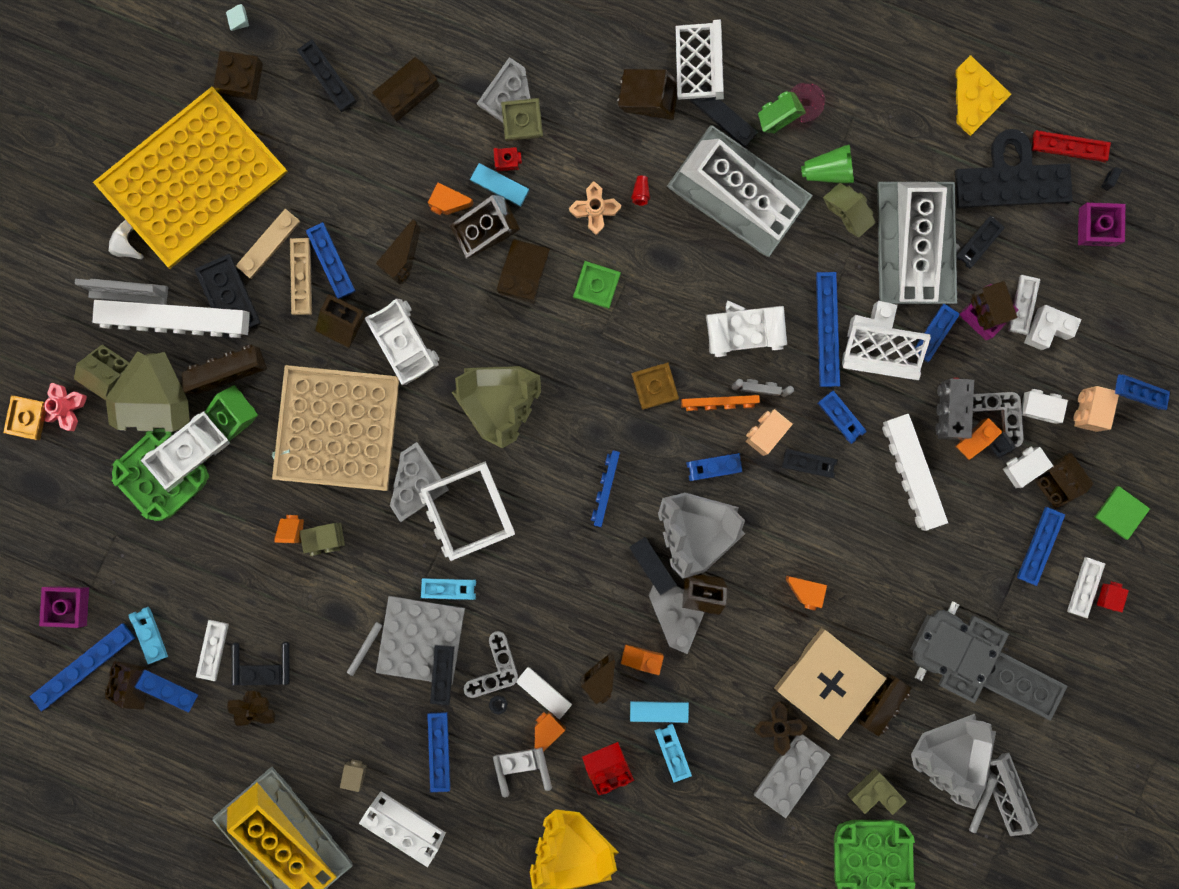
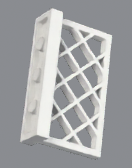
(716, 60)
(882, 363)

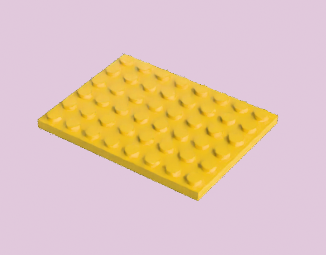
(201, 160)

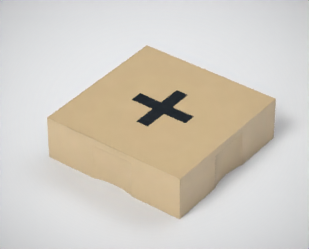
(830, 683)

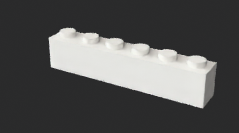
(915, 472)

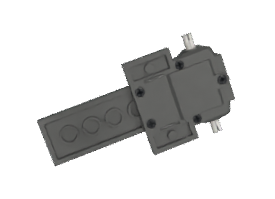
(973, 659)

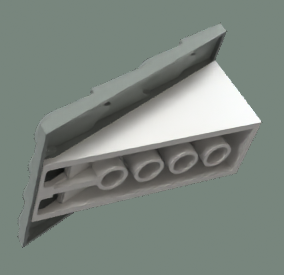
(739, 191)
(917, 242)

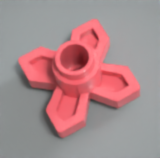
(61, 406)

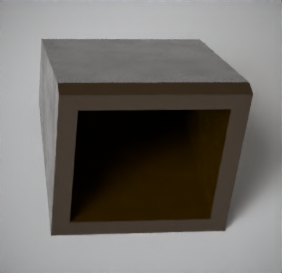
(648, 93)

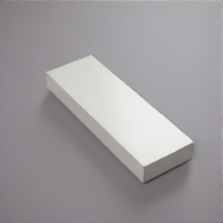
(1025, 302)
(1086, 587)
(212, 650)
(543, 693)

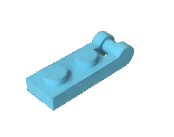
(447, 589)
(148, 635)
(673, 754)

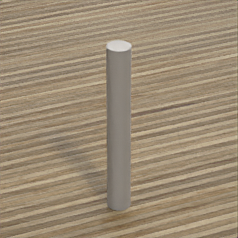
(364, 649)
(983, 804)

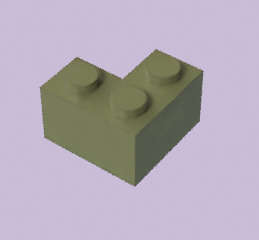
(851, 208)
(322, 537)
(874, 789)

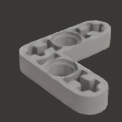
(1006, 410)
(502, 669)

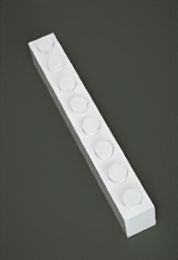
(171, 317)

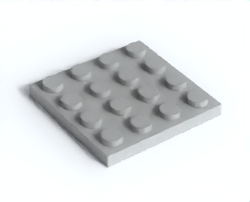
(411, 634)

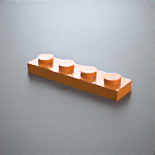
(727, 402)

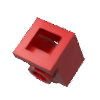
(507, 165)

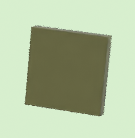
(522, 119)

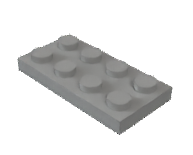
(791, 775)

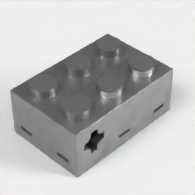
(955, 409)

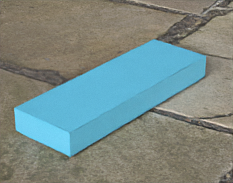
(499, 185)
(658, 711)

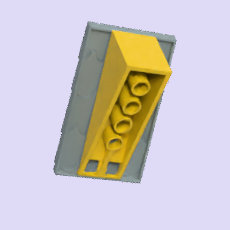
(281, 836)

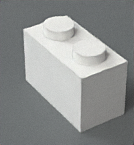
(1043, 406)
(1027, 467)

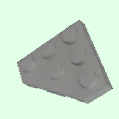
(508, 85)
(412, 474)
(677, 622)

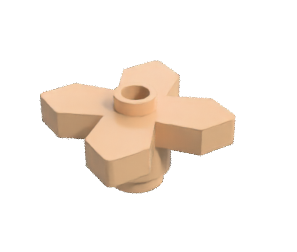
(584, 208)

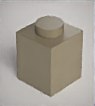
(353, 775)

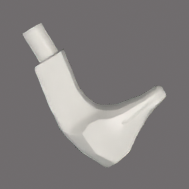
(119, 242)

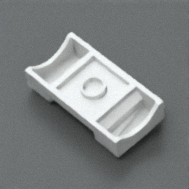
(746, 330)
(401, 341)
(185, 451)

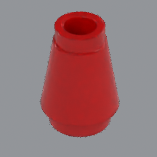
(641, 191)

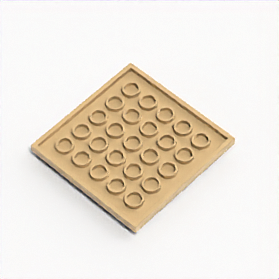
(336, 428)

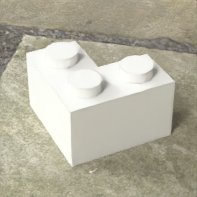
(882, 315)
(1048, 323)

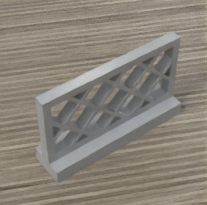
(124, 291)

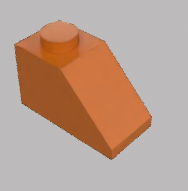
(448, 200)
(982, 436)
(289, 529)
(808, 592)
(642, 659)
(547, 730)

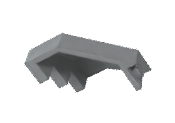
(698, 531)
(957, 758)

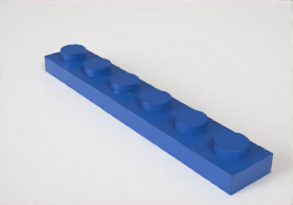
(827, 329)
(82, 667)

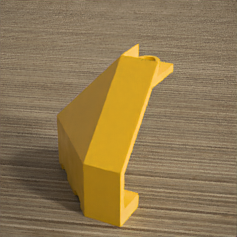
(571, 853)

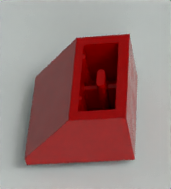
(608, 769)

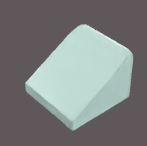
(237, 17)

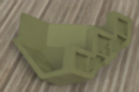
(148, 396)
(497, 400)

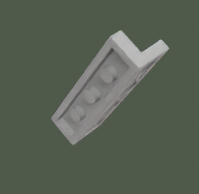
(1016, 794)

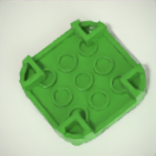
(143, 487)
(873, 855)

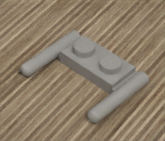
(768, 389)
(519, 762)

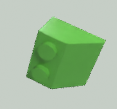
(781, 112)
(230, 412)

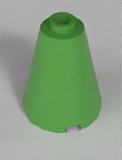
(830, 167)

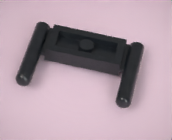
(260, 674)

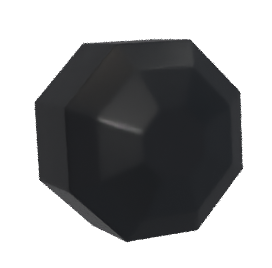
(498, 704)

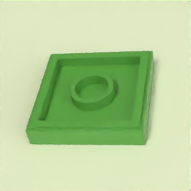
(596, 285)
(1122, 512)

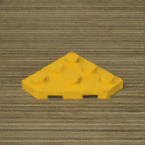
(976, 95)

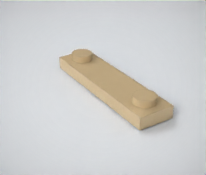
(268, 243)
(300, 276)

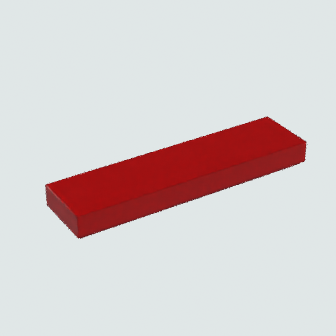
(1071, 146)

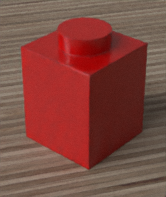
(1112, 597)

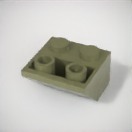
(100, 370)

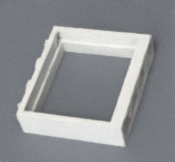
(440, 530)
(403, 829)

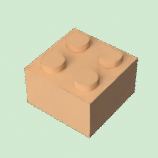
(1096, 409)
(768, 432)

